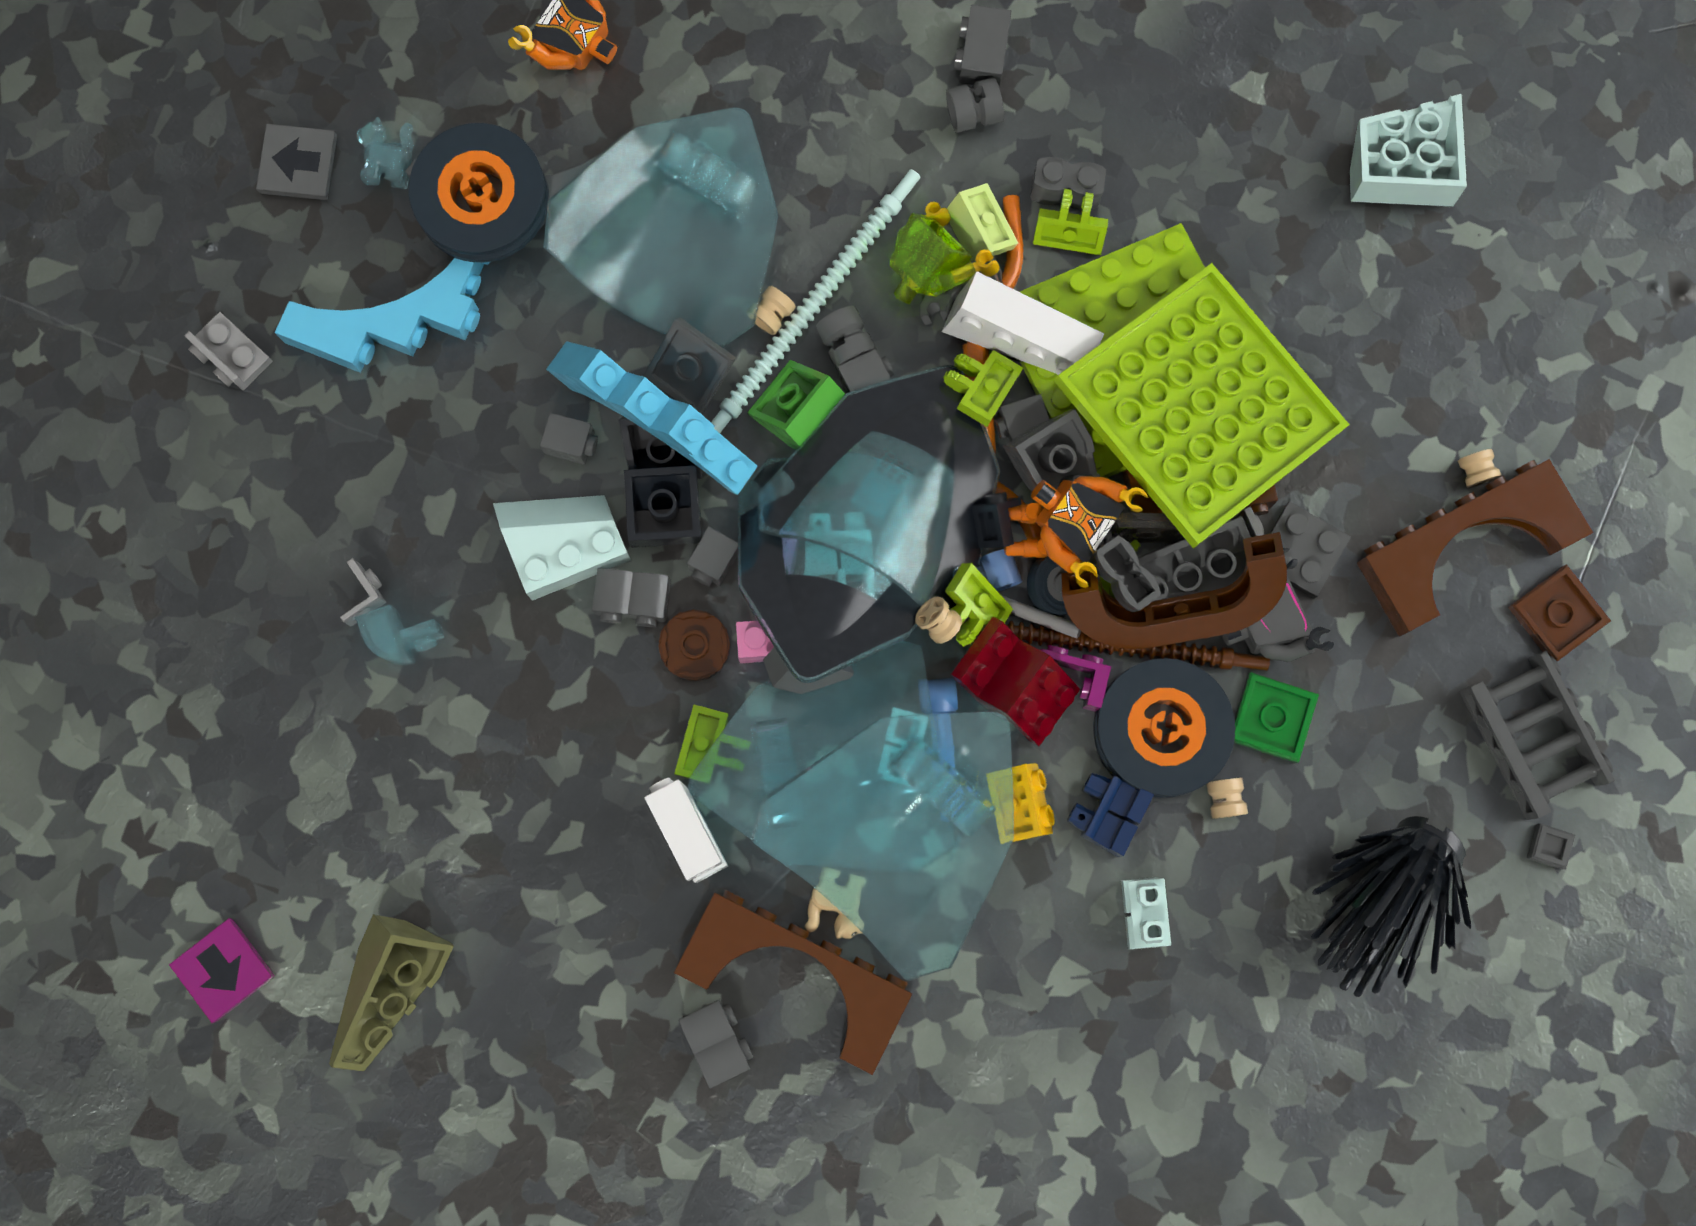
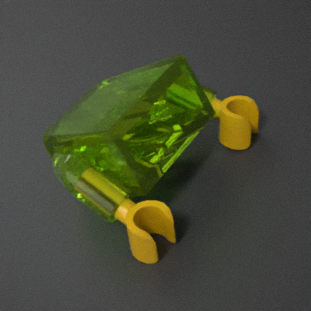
(931, 258)

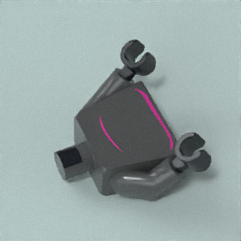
(1284, 631)

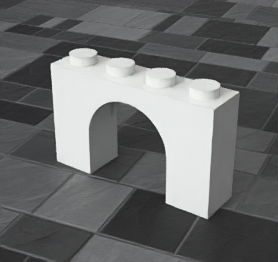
(685, 830)

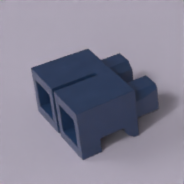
(1118, 799)

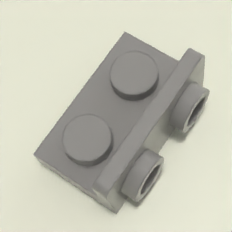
(230, 350)

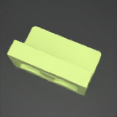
(980, 222)

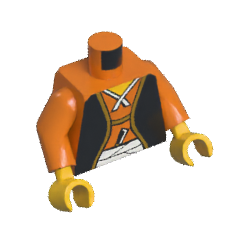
(567, 35)
(1079, 518)

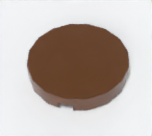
(694, 645)

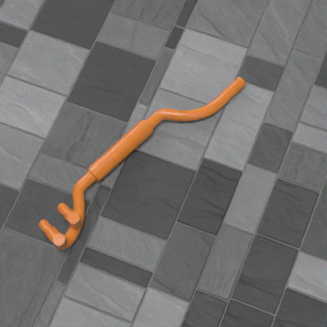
(1026, 513)

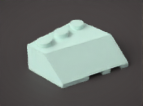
(1411, 156)
(560, 541)

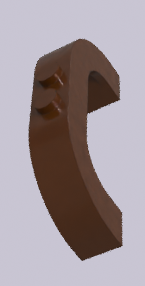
(1184, 616)

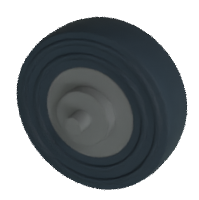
(1045, 586)

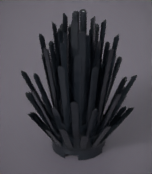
(1396, 902)

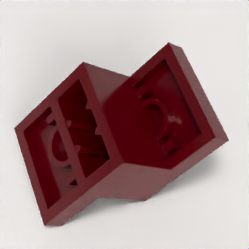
(1016, 681)

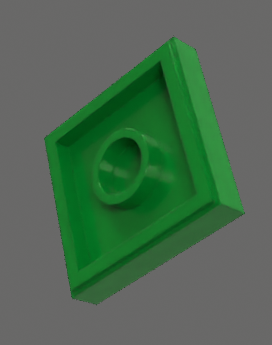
(1274, 717)

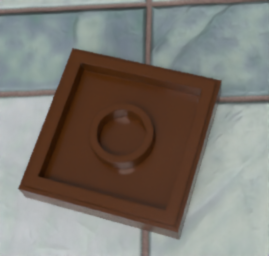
(1559, 613)

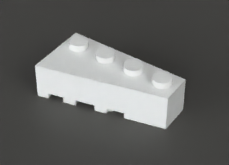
(1018, 326)

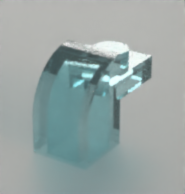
(390, 641)

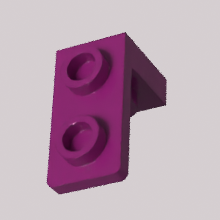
(1092, 688)

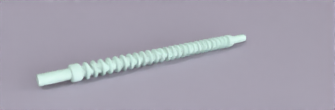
(890, 205)

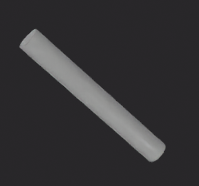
(1043, 618)

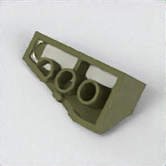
(387, 977)

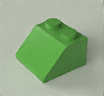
(796, 403)

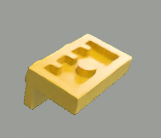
(1031, 811)

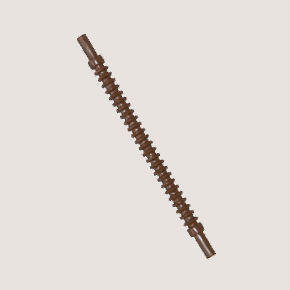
(1225, 657)

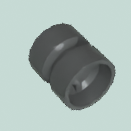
(975, 105)
(844, 334)

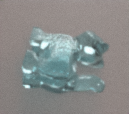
(385, 157)

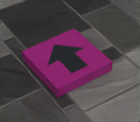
(221, 970)

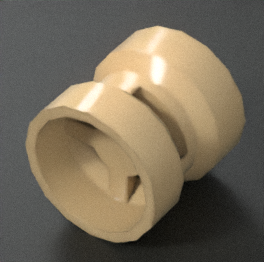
(773, 309)
(1227, 798)

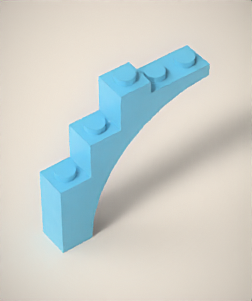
(400, 324)
(640, 401)

